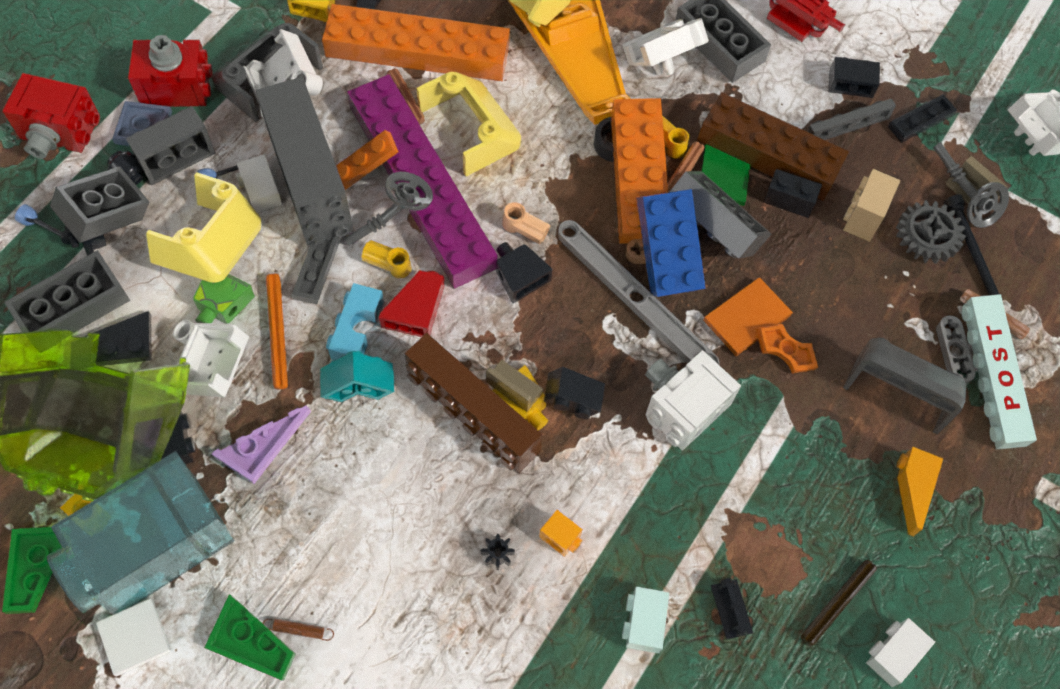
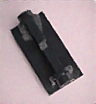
(731, 608)

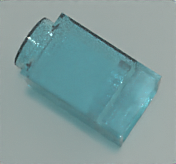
(136, 538)

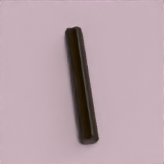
(838, 603)

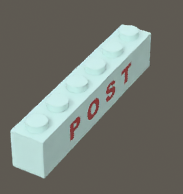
(998, 372)

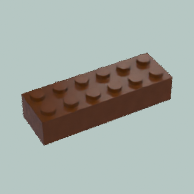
(770, 143)
(472, 403)

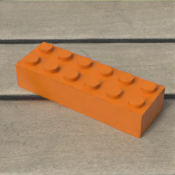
(637, 159)

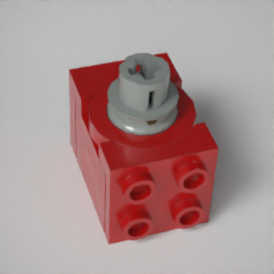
(170, 72)
(51, 115)

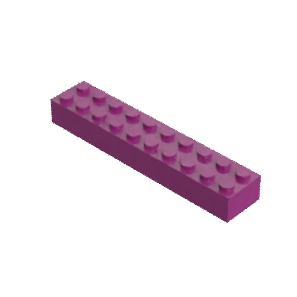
(447, 221)

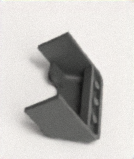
(262, 49)
(913, 376)

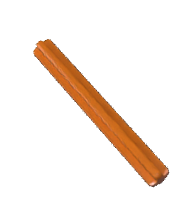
(276, 330)

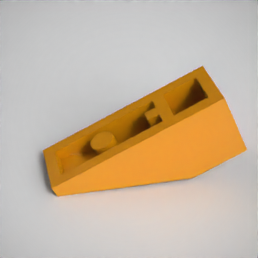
(916, 484)

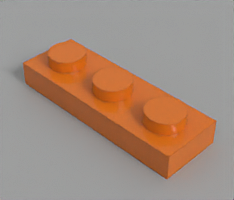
(366, 159)

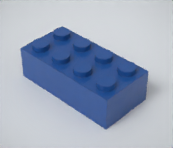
(671, 243)

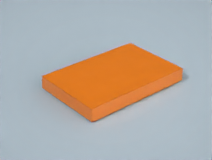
(744, 313)

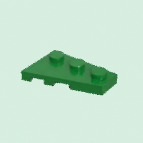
(28, 568)
(249, 641)

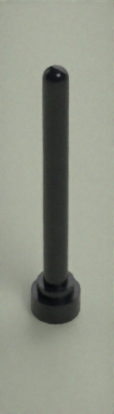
(957, 204)

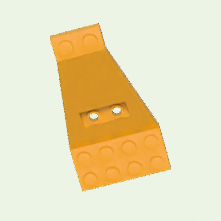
(582, 55)

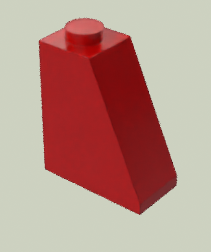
(415, 305)

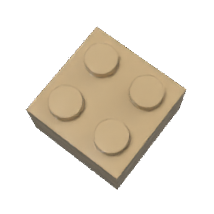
(870, 204)

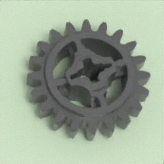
(924, 234)

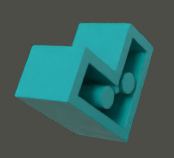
(355, 376)

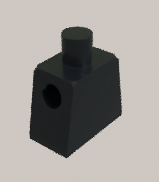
(521, 271)

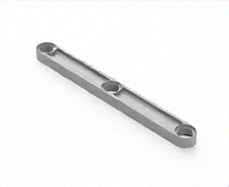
(623, 284)

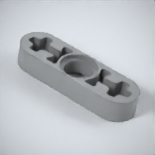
(959, 340)

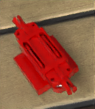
(804, 17)

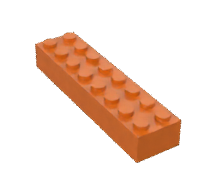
(416, 42)

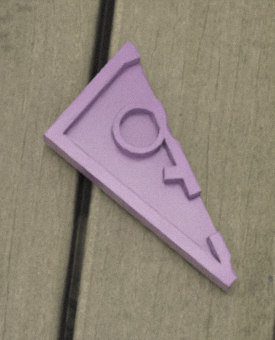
(256, 451)

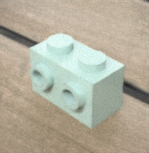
(647, 620)

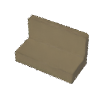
(977, 176)
(513, 385)

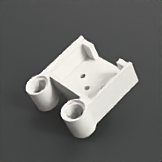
(662, 44)
(286, 64)
(1040, 119)
(212, 355)

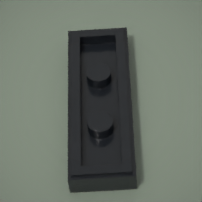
(922, 118)

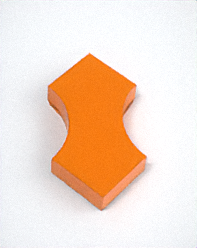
(797, 355)

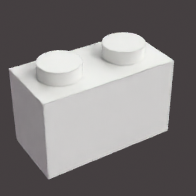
(259, 184)
(899, 652)

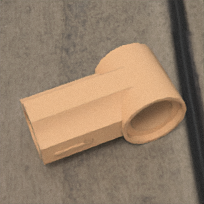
(525, 224)

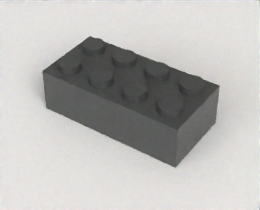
(733, 42)
(723, 216)
(69, 297)

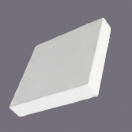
(133, 637)

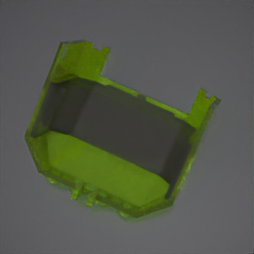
(80, 421)

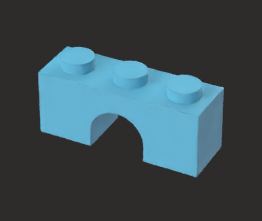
(360, 305)

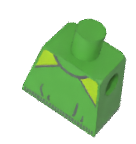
(222, 299)

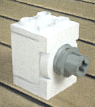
(688, 398)

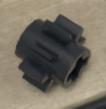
(490, 551)

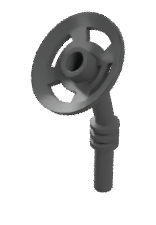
(405, 197)
(981, 201)

